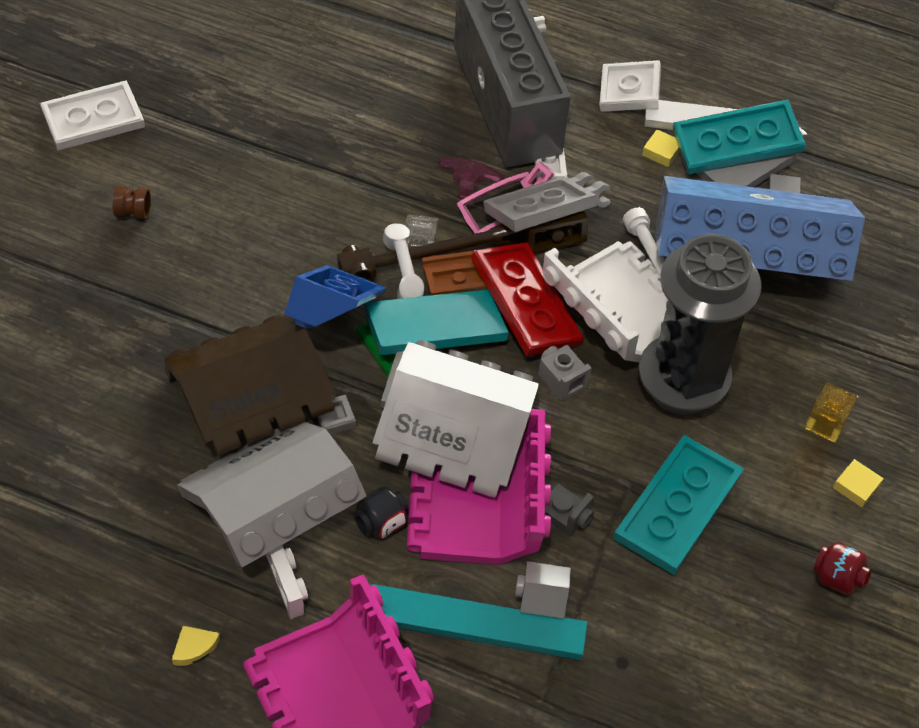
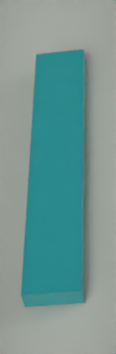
(484, 623)

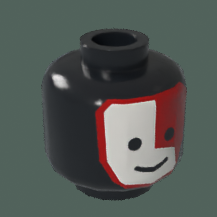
(381, 513)

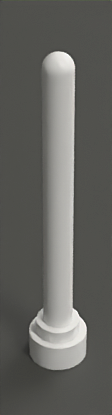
(638, 224)

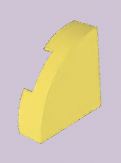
(193, 645)

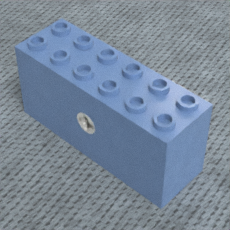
(774, 226)

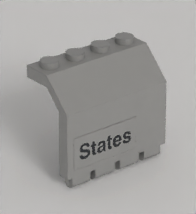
(454, 417)
(275, 489)

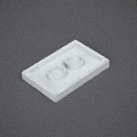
(92, 115)

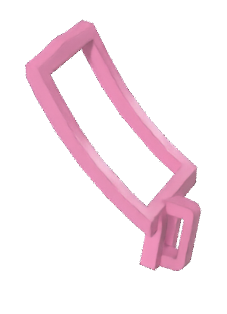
(524, 178)

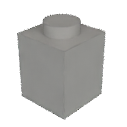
(544, 589)

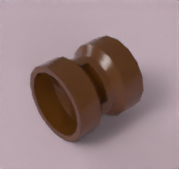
(129, 202)

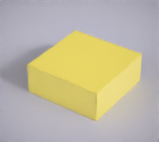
(661, 148)
(858, 483)

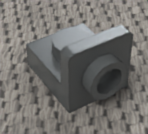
(568, 510)

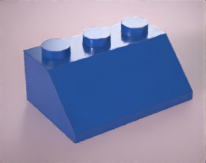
(327, 294)

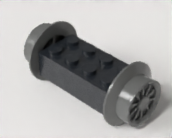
(708, 295)

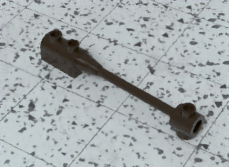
(542, 237)

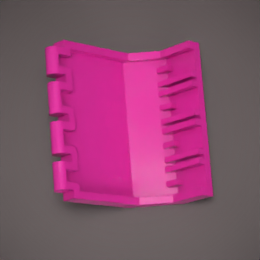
(481, 529)
(342, 671)

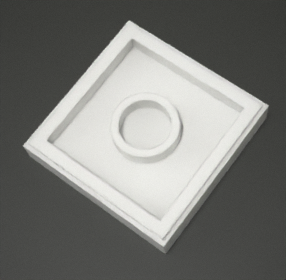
(630, 86)

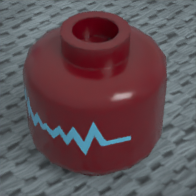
(842, 568)

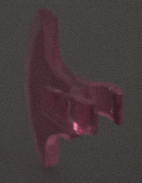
(469, 173)

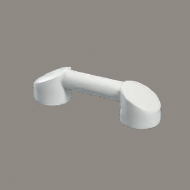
(396, 238)

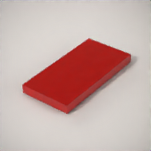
(526, 299)

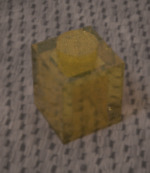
(831, 412)

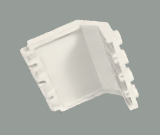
(614, 295)

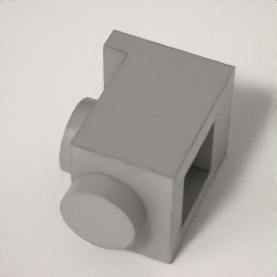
(564, 372)

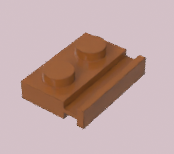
(451, 274)

